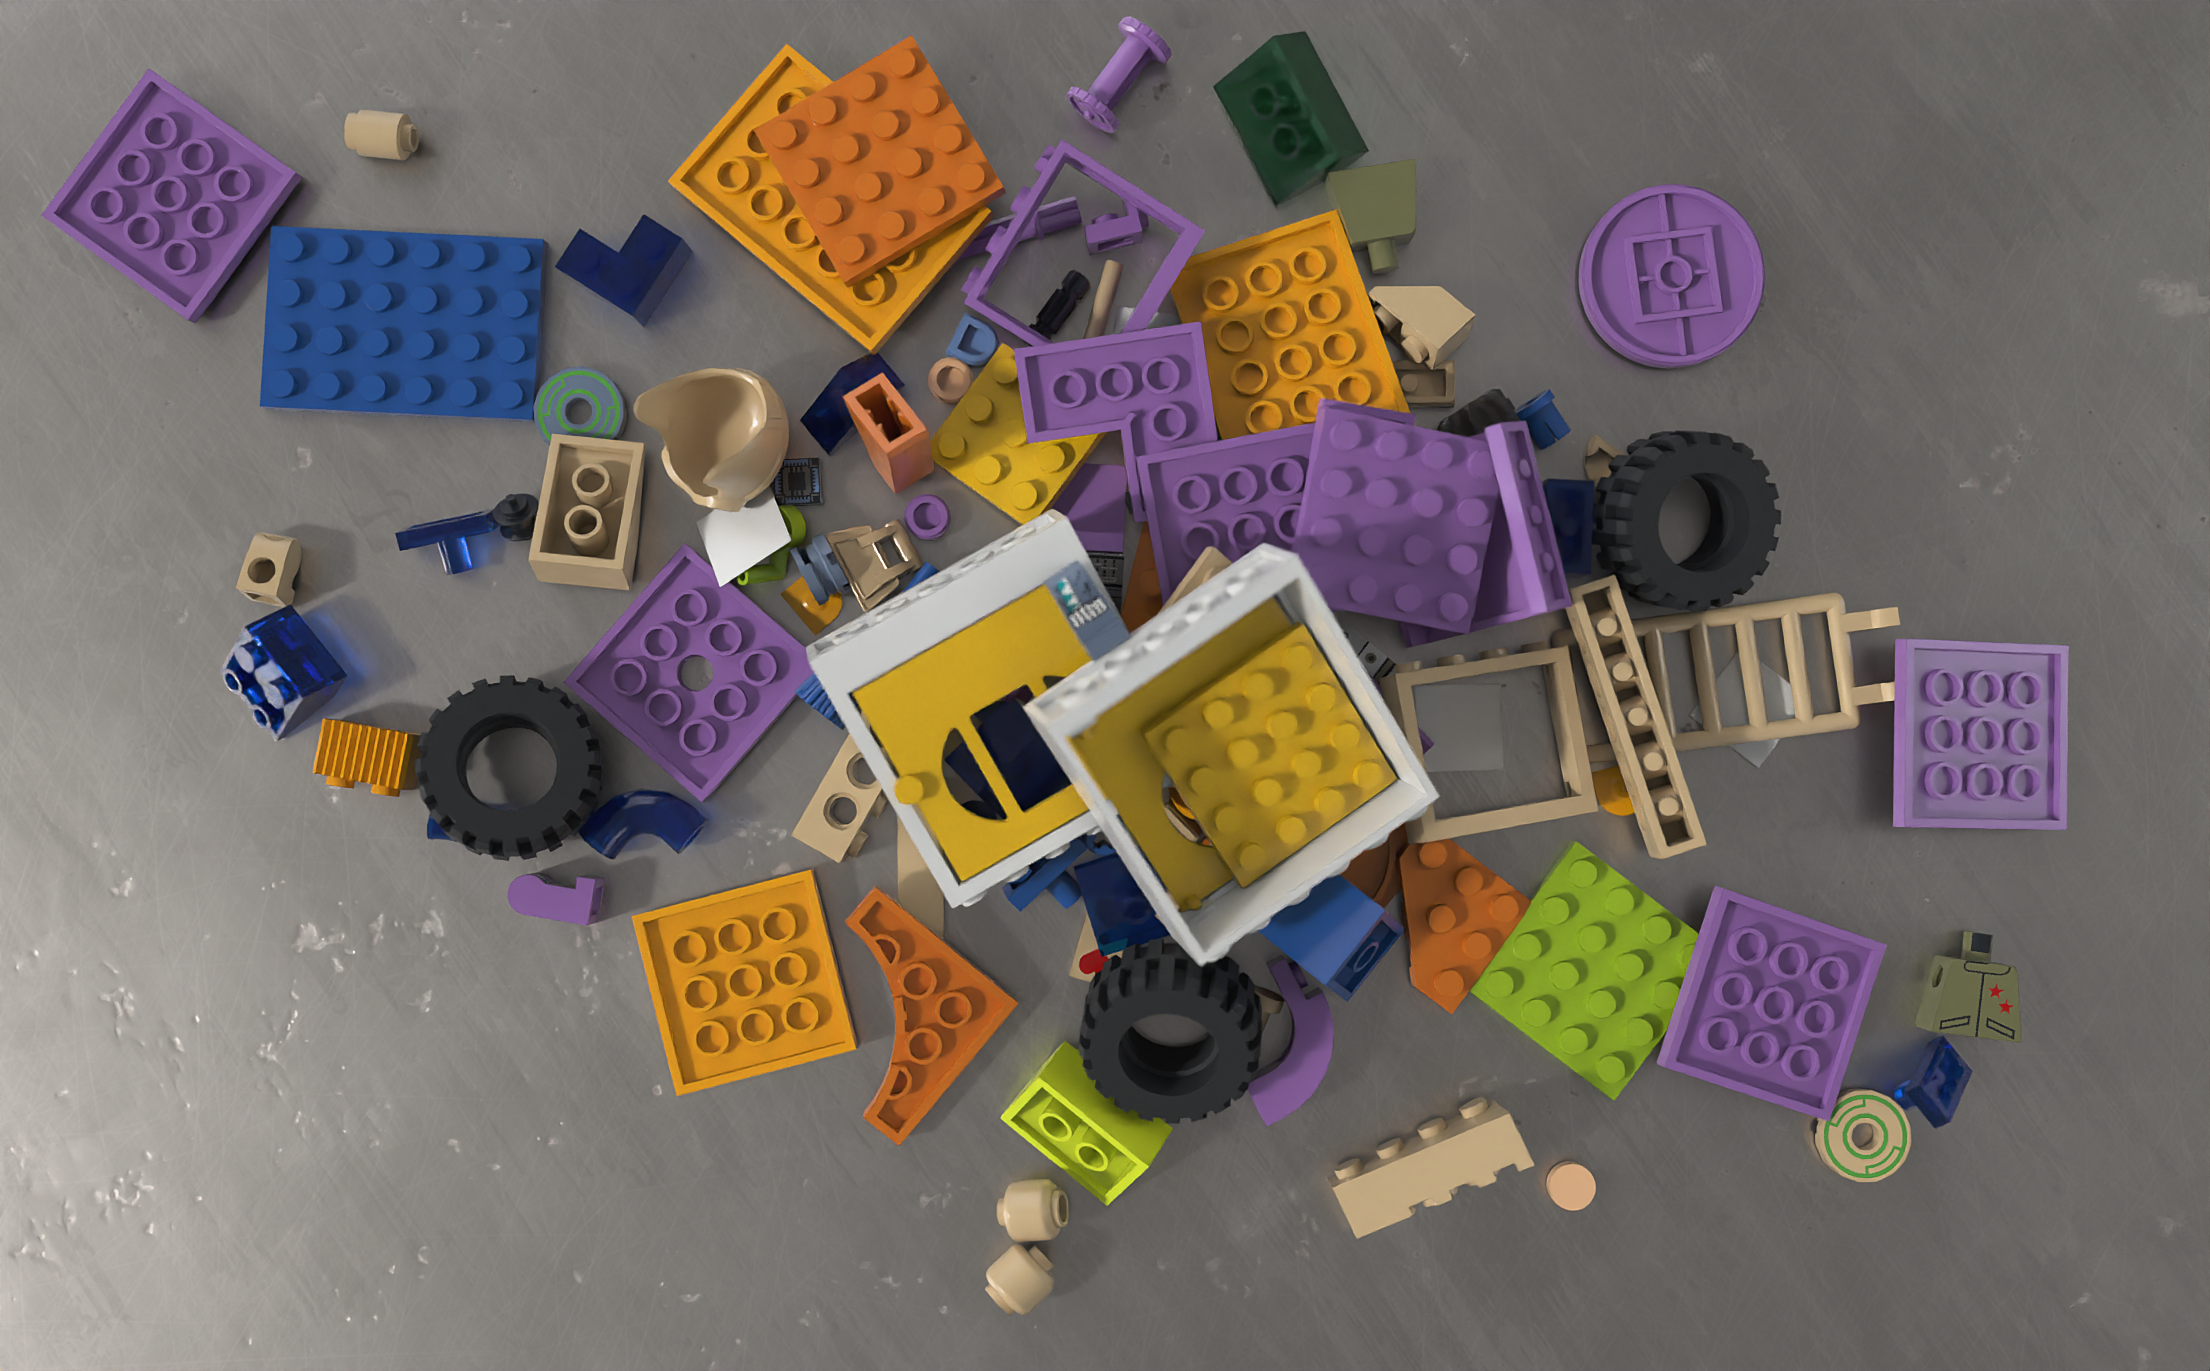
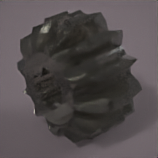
(1479, 414)

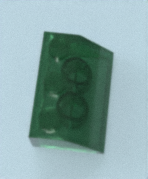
(1290, 116)

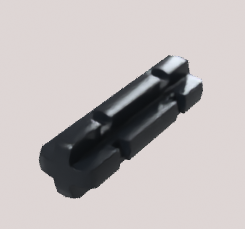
(1060, 304)

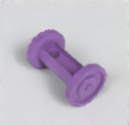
(1119, 74)

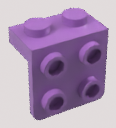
(1096, 507)

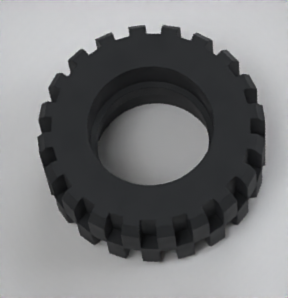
(1738, 529)
(497, 708)
(1162, 1078)

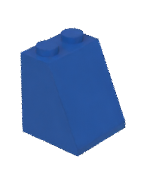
(1335, 934)

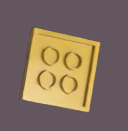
(989, 447)

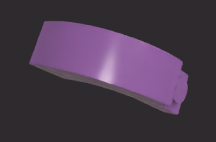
(1303, 1063)

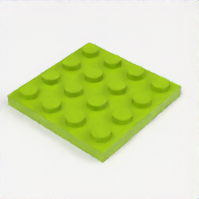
(1591, 970)

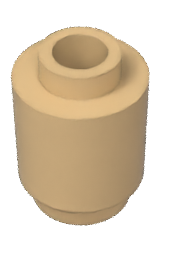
(381, 134)

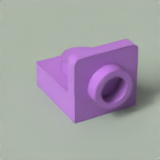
(1111, 232)

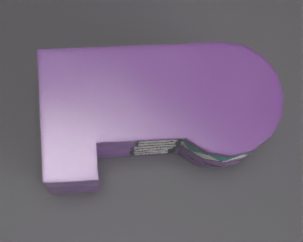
(543, 898)

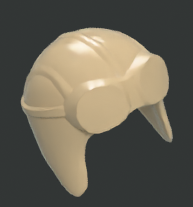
(719, 432)

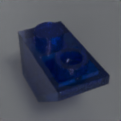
(828, 416)

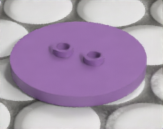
(1671, 276)

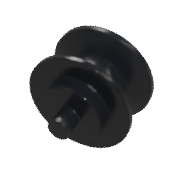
(516, 516)

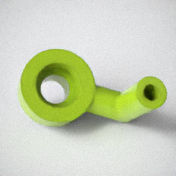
(778, 560)

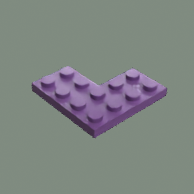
(1134, 382)

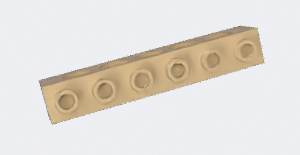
(1633, 719)
(818, 823)

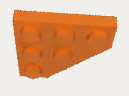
(1452, 917)

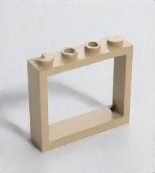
(1567, 725)

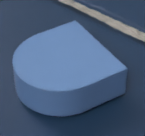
(973, 342)

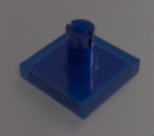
(1117, 904)

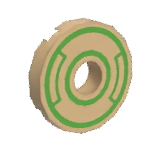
(1889, 1141)

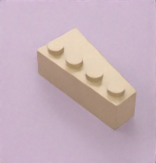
(1429, 1166)

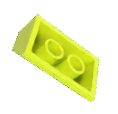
(1083, 1129)

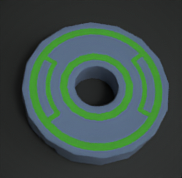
(576, 385)

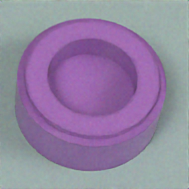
(927, 517)

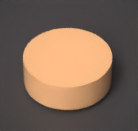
(950, 380)
(1571, 1185)

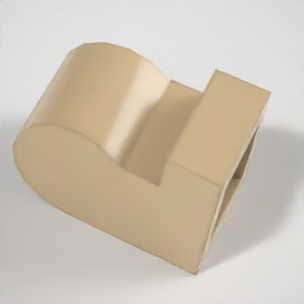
(270, 569)

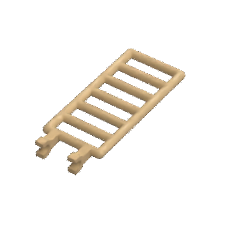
(1743, 617)

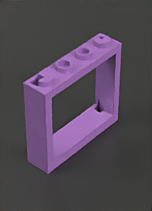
(1025, 207)

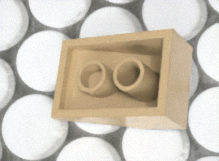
(589, 513)

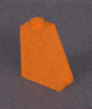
(890, 433)

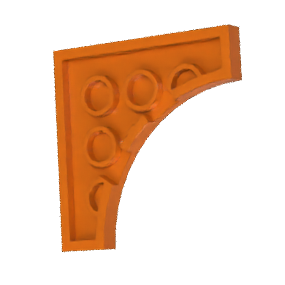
(940, 1008)

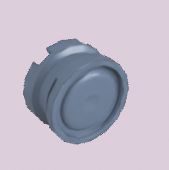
(820, 569)

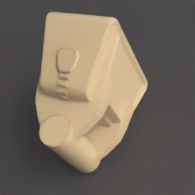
(866, 564)

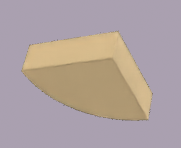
(1597, 458)

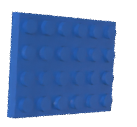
(403, 324)

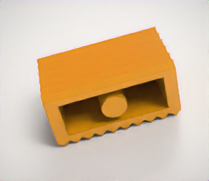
(367, 755)

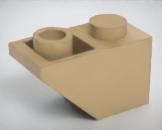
(1422, 321)

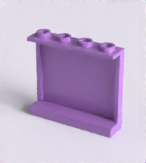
(1522, 560)

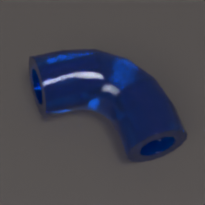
(642, 813)

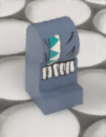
(1086, 611)

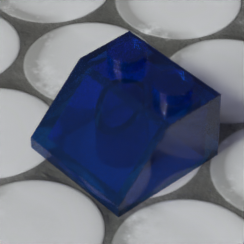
(1018, 754)

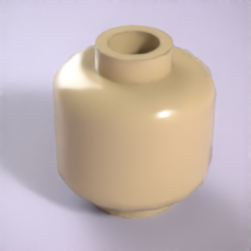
(1033, 1210)
(1020, 1279)

